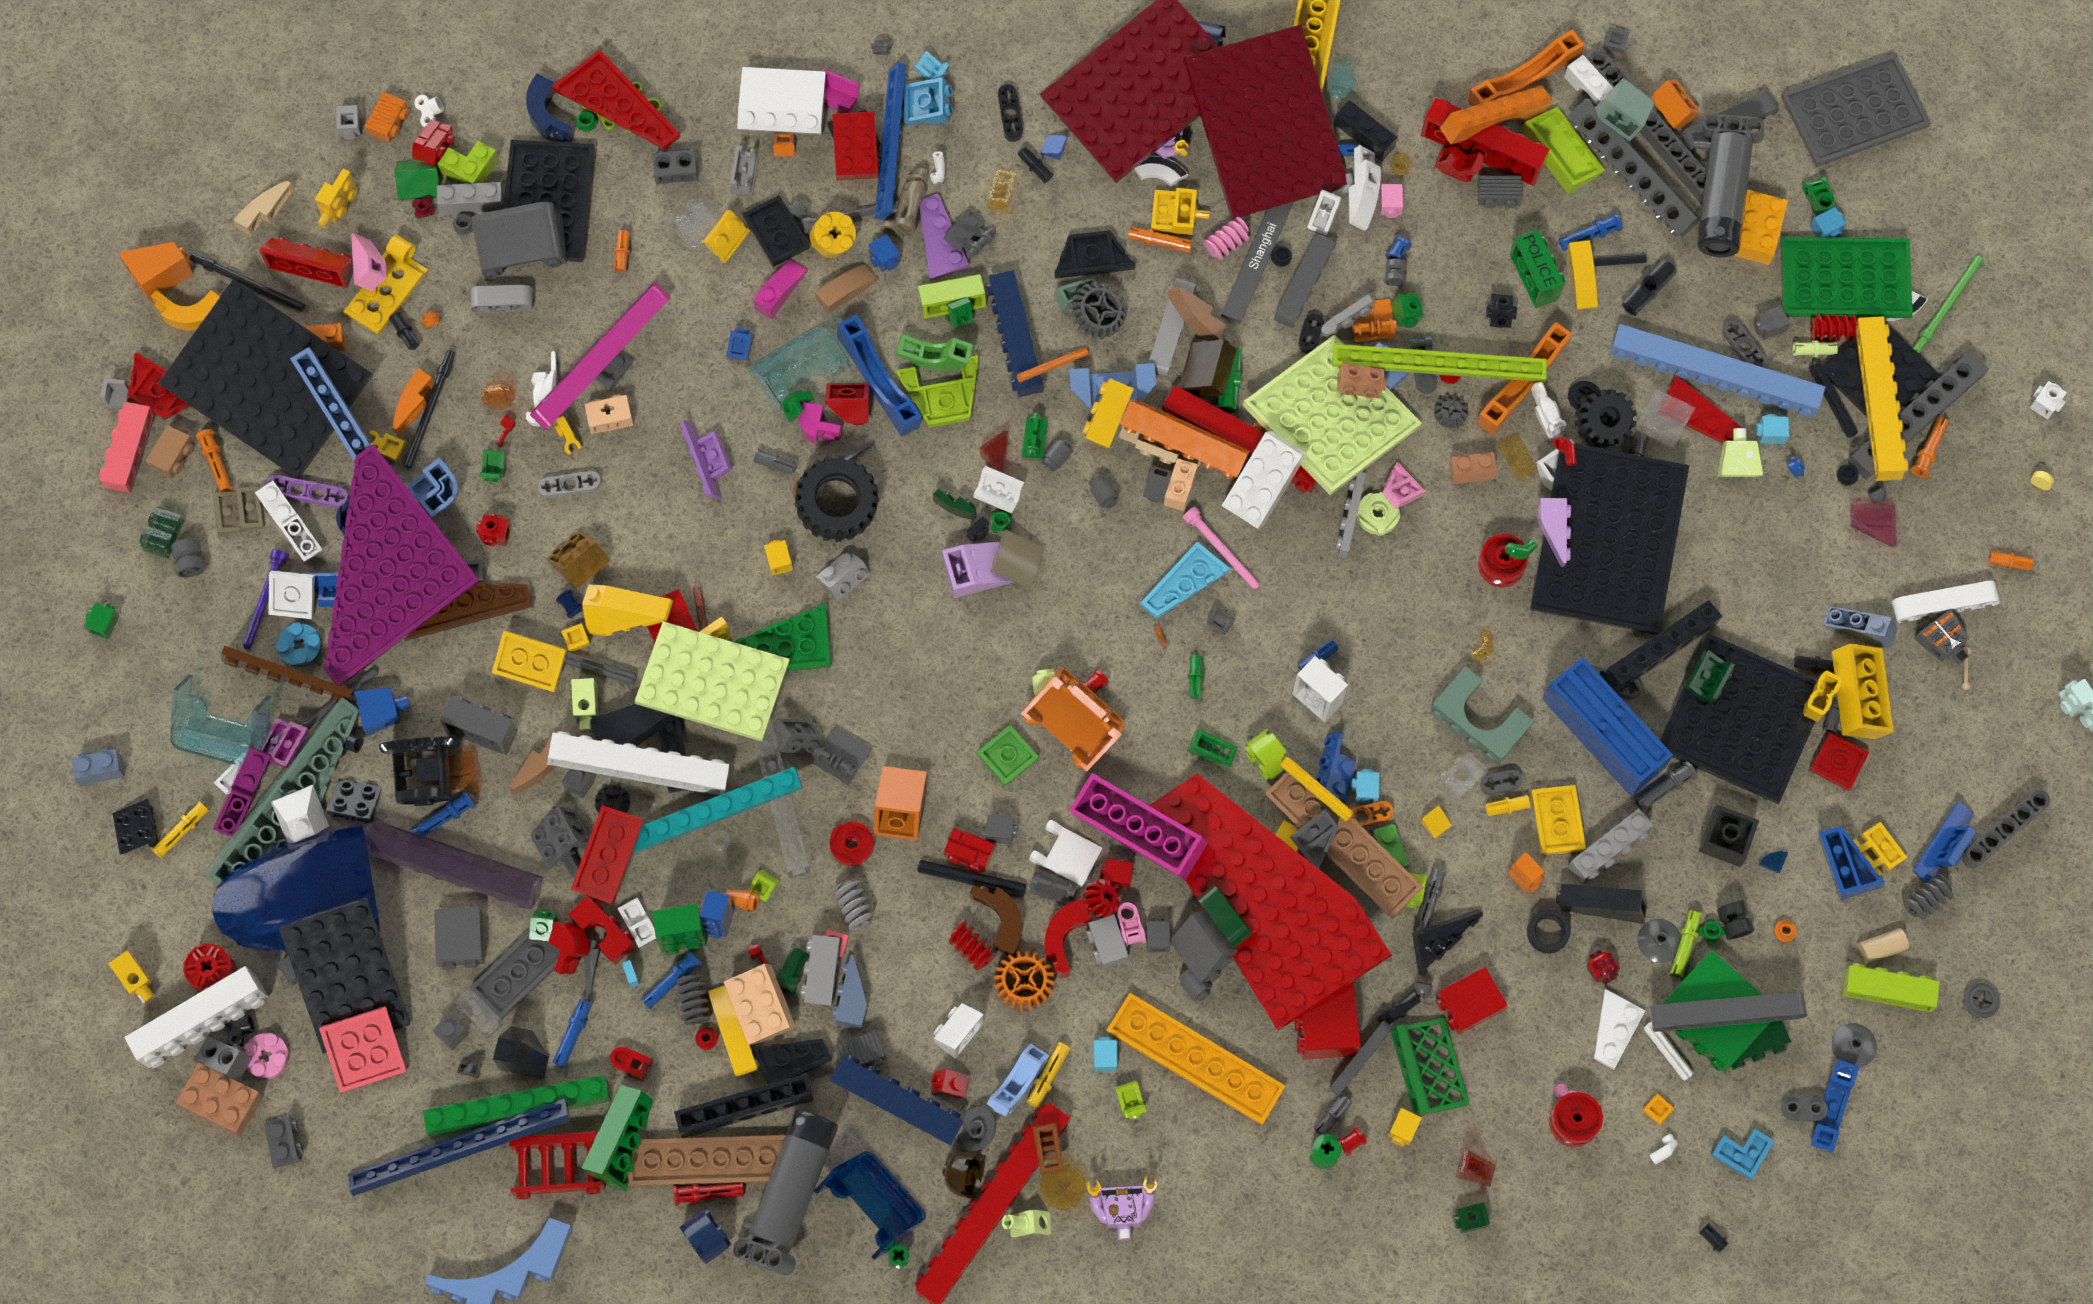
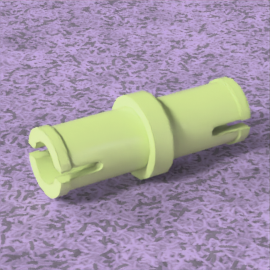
(1814, 348)

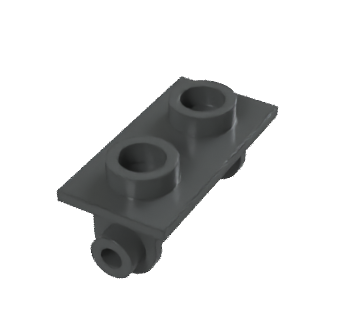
(1052, 888)

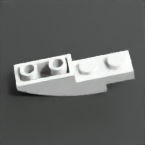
(1365, 191)
(288, 521)

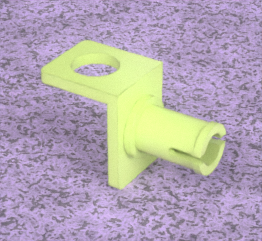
(1027, 1223)

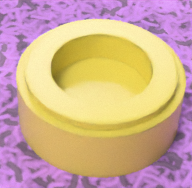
(2042, 480)

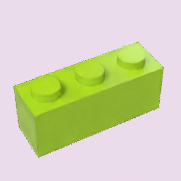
(936, 296)

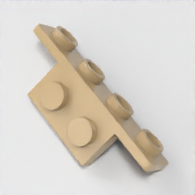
(1149, 448)

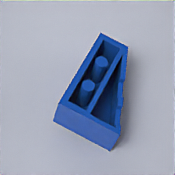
(1847, 865)

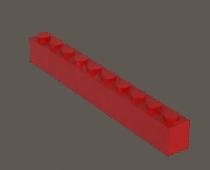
(988, 1210)

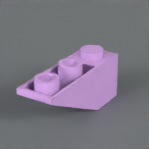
(1553, 523)

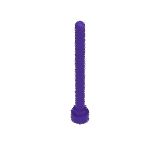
(277, 558)

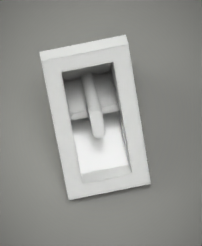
(1324, 212)

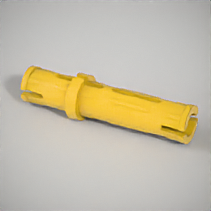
(180, 830)
(1036, 1097)

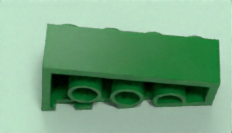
(618, 1138)

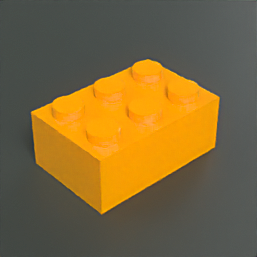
(1761, 226)

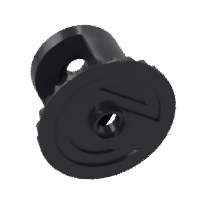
(428, 770)

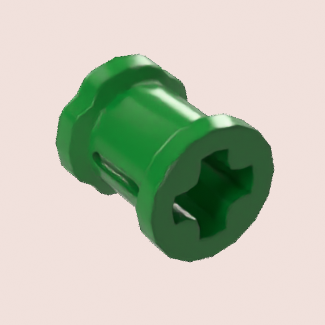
(898, 1263)

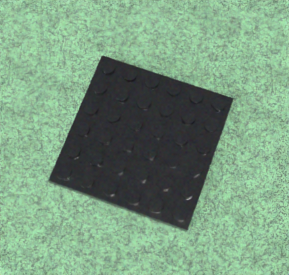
(1751, 730)

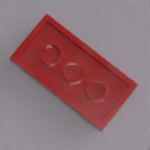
(607, 854)

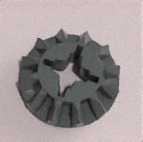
(1442, 415)
(1990, 995)

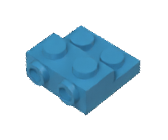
(927, 102)

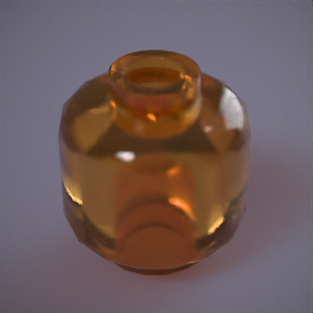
(498, 395)

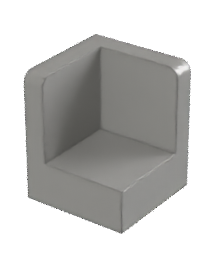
(114, 393)

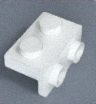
(999, 489)

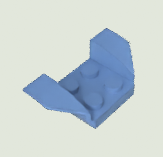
(1087, 385)

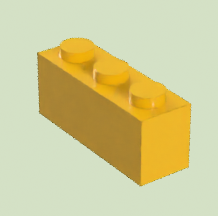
(1107, 413)

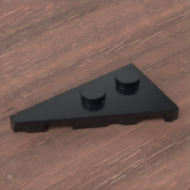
(1434, 941)

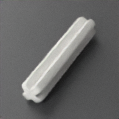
(1669, 1052)

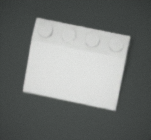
(781, 100)

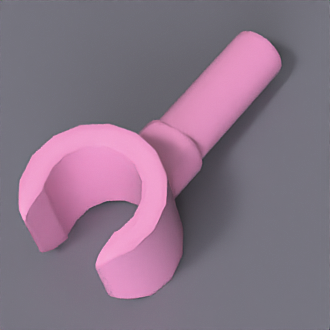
(1561, 1090)

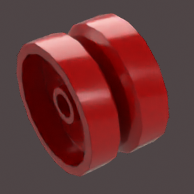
(1496, 565)
(1569, 1131)

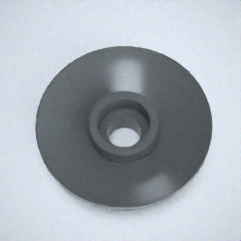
(1656, 950)
(1844, 1049)
(974, 1121)

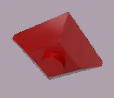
(849, 401)

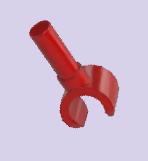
(508, 425)
(755, 951)

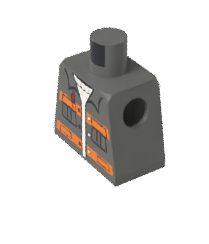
(1944, 638)

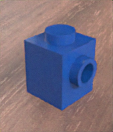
(884, 254)

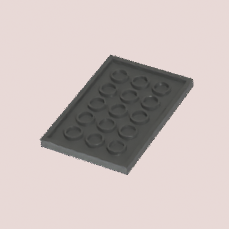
(1855, 110)

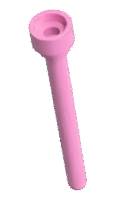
(1194, 518)

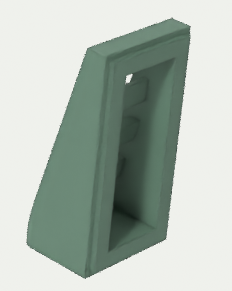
(1063, 301)

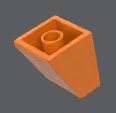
(157, 267)
(899, 803)

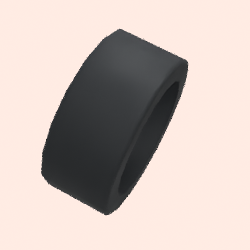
(1560, 919)

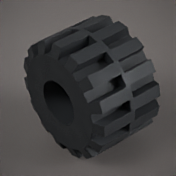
(1612, 407)

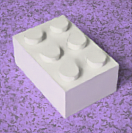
(1320, 688)

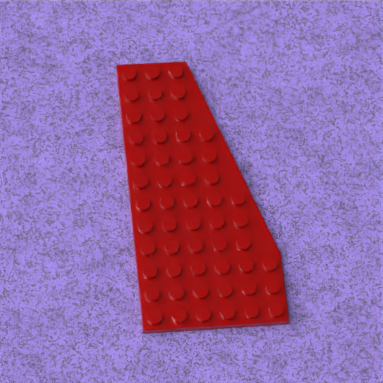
(1304, 925)

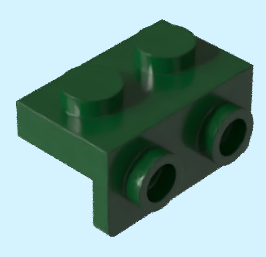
(1709, 677)

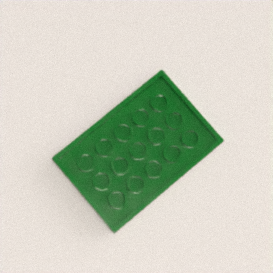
(1846, 277)

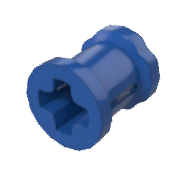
(1398, 249)

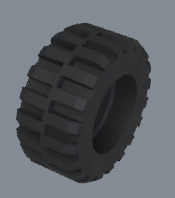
(836, 470)

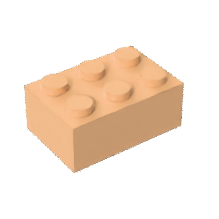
(759, 1004)

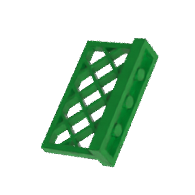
(1412, 1074)

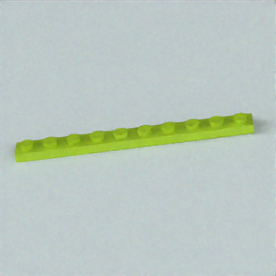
(1441, 362)

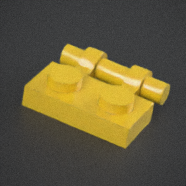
(1883, 846)

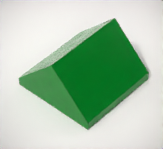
(416, 179)

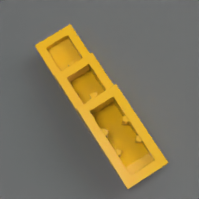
(732, 1033)

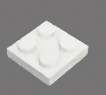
(291, 594)

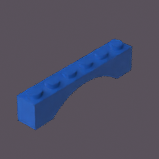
(862, 352)

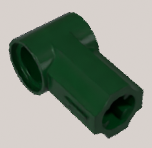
(792, 970)

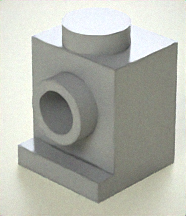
(351, 116)

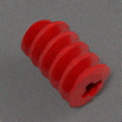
(1833, 326)
(971, 947)

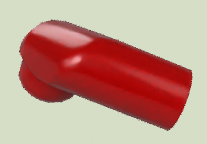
(1567, 448)

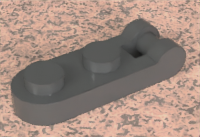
(1424, 382)

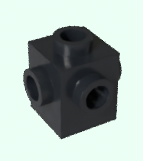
(1501, 311)

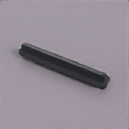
(1833, 400)

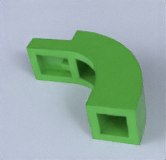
(939, 357)

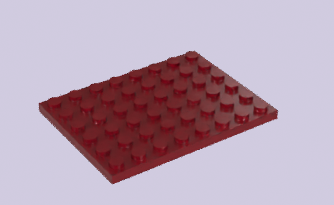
(1132, 88)
(1266, 121)

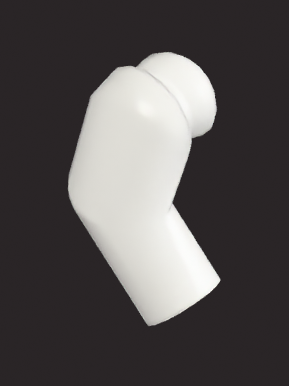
(939, 175)
(1666, 1151)

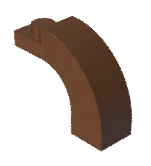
(1008, 912)

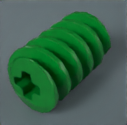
(1333, 1149)

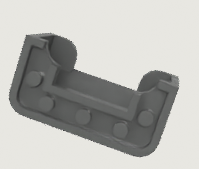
(519, 237)

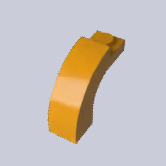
(184, 316)

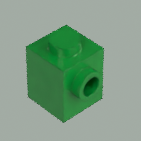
(1407, 310)
(101, 620)

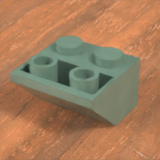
(1625, 109)

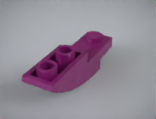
(241, 791)

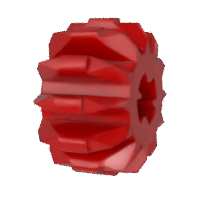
(1101, 898)

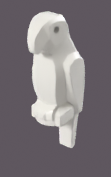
(543, 385)
(1547, 412)

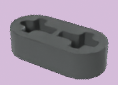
(1501, 787)

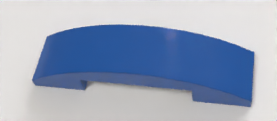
(1836, 1098)

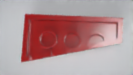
(1706, 416)

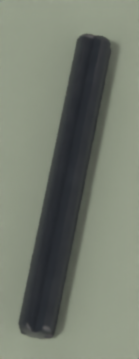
(971, 878)

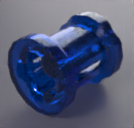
(569, 603)

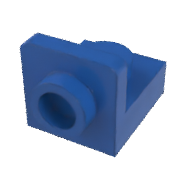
(739, 344)

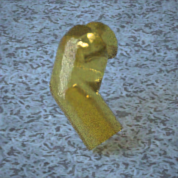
(1485, 648)

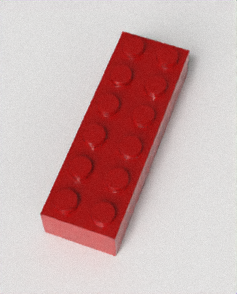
(1502, 148)

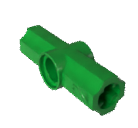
(1228, 401)

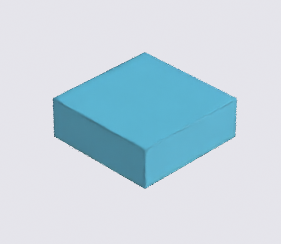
(630, 974)

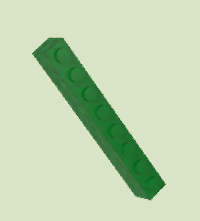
(497, 1108)

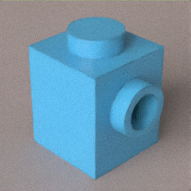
(1829, 224)

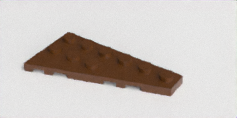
(477, 604)
(278, 672)

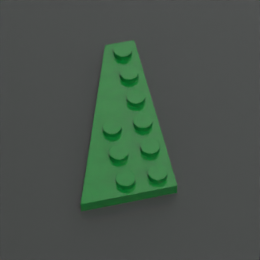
(799, 639)

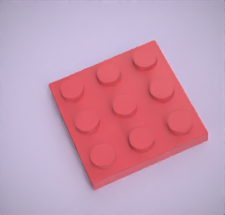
(362, 1049)

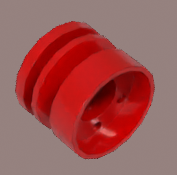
(210, 956)

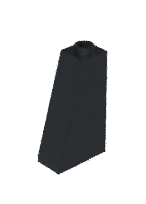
(630, 724)
(1603, 902)

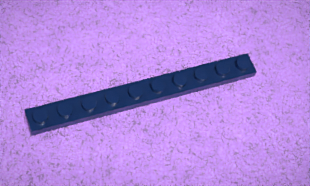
(459, 1147)

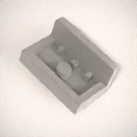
(843, 575)

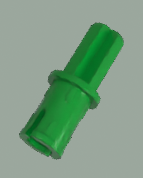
(1196, 676)

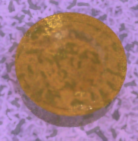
(1400, 165)

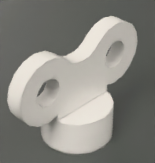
(429, 108)

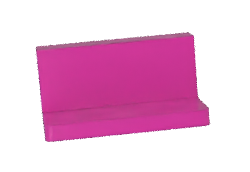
(840, 92)

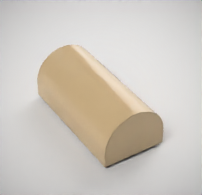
(1883, 945)

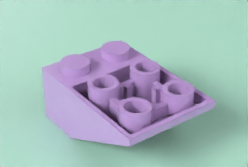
(970, 568)

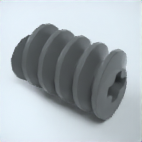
(1928, 896)
(692, 1000)

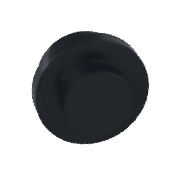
(1281, 256)
(1847, 475)

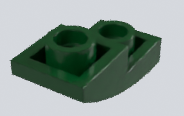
(960, 507)

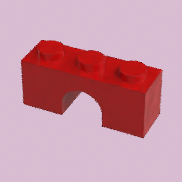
(590, 915)

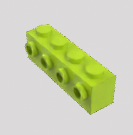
(1891, 988)

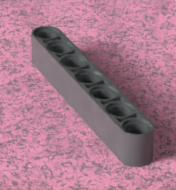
(1728, 1011)

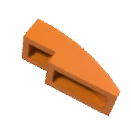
(412, 400)

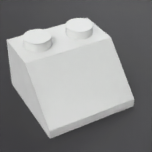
(958, 1030)

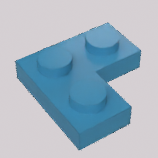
(1743, 1159)

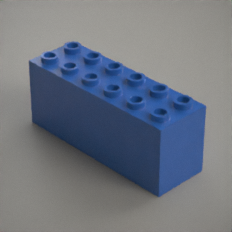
(1607, 726)

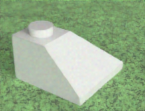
(300, 814)

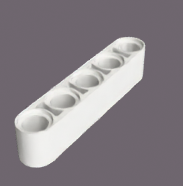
(1940, 601)

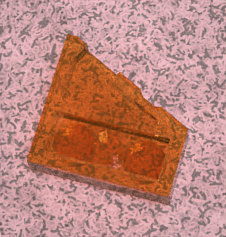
(463, 772)

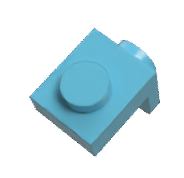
(930, 67)

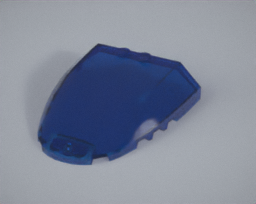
(293, 885)

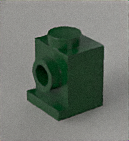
(1481, 1218)

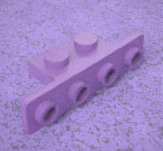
(709, 457)

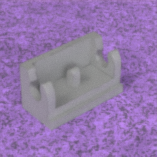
(744, 171)

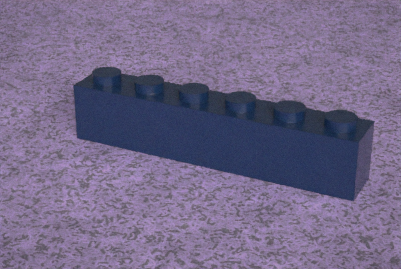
(1015, 331)
(896, 1100)

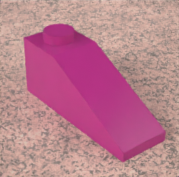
(778, 288)

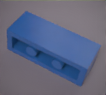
(716, 914)

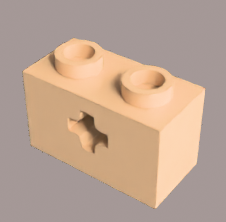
(619, 416)
(1180, 484)

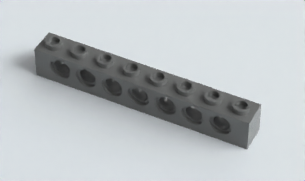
(1687, 216)
(1968, 365)

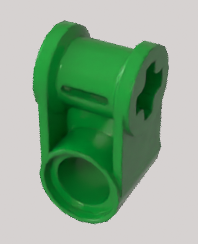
(1819, 193)

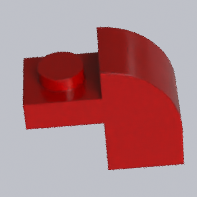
(1458, 164)
(572, 944)

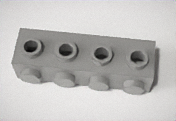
(1611, 845)

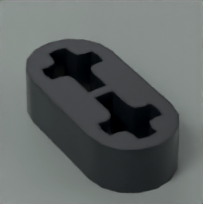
(1314, 334)

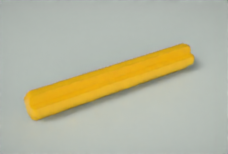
(1316, 788)

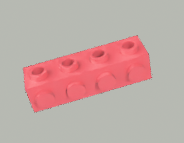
(126, 447)

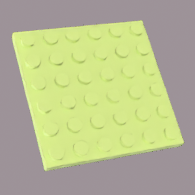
(1334, 429)

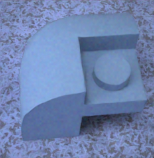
(435, 488)

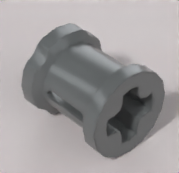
(1220, 620)

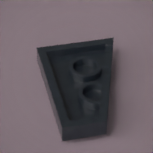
(791, 1059)

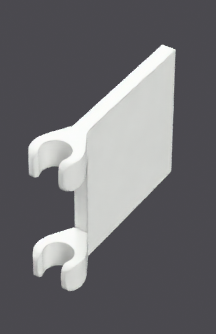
(1070, 856)

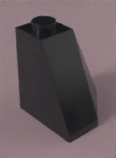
(521, 1053)

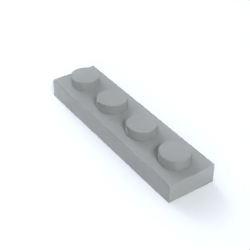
(1348, 522)

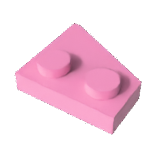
(1401, 487)

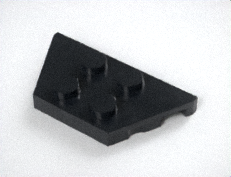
(1091, 255)

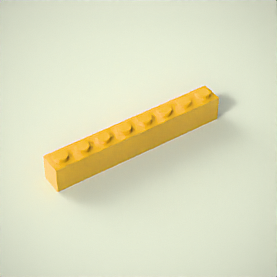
(1880, 399)

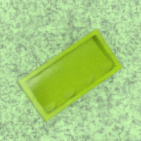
(1568, 155)

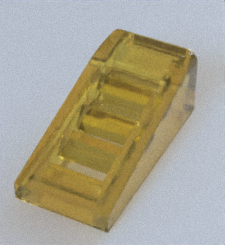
(1001, 203)

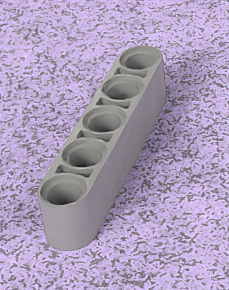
(1169, 333)

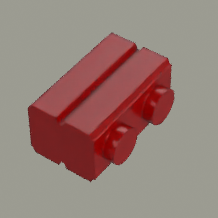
(433, 142)
(969, 850)

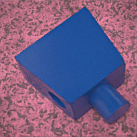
(379, 709)

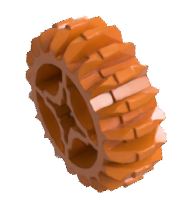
(1017, 974)

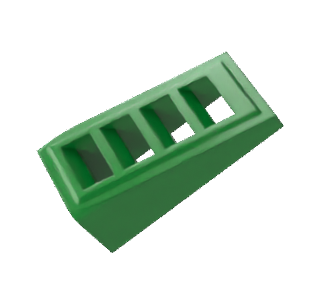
(1200, 751)

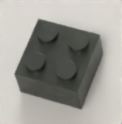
(1728, 835)

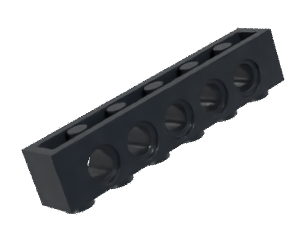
(1662, 646)
(743, 1106)

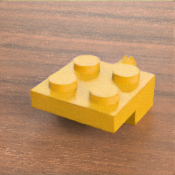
(334, 198)
(1176, 211)

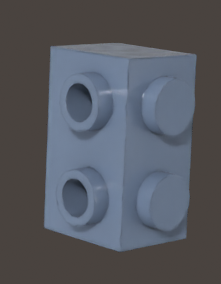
(97, 767)

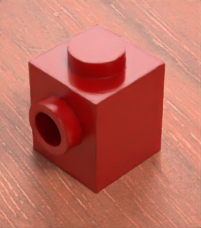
(1118, 873)

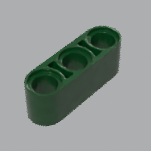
(1224, 916)

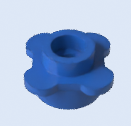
(1796, 467)

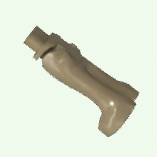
(908, 206)

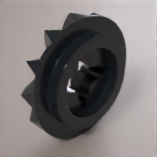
(1584, 387)
(623, 800)

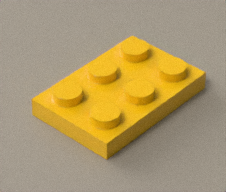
(529, 661)
(1558, 820)

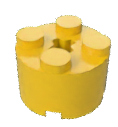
(825, 243)

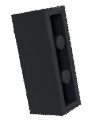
(1365, 130)

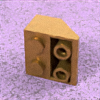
(578, 559)

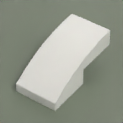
(637, 922)

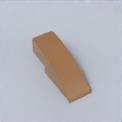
(845, 287)
(1196, 314)
(532, 771)

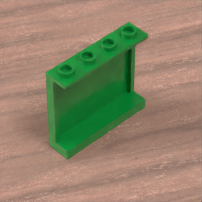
(1712, 981)

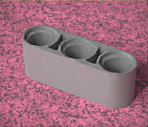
(501, 297)

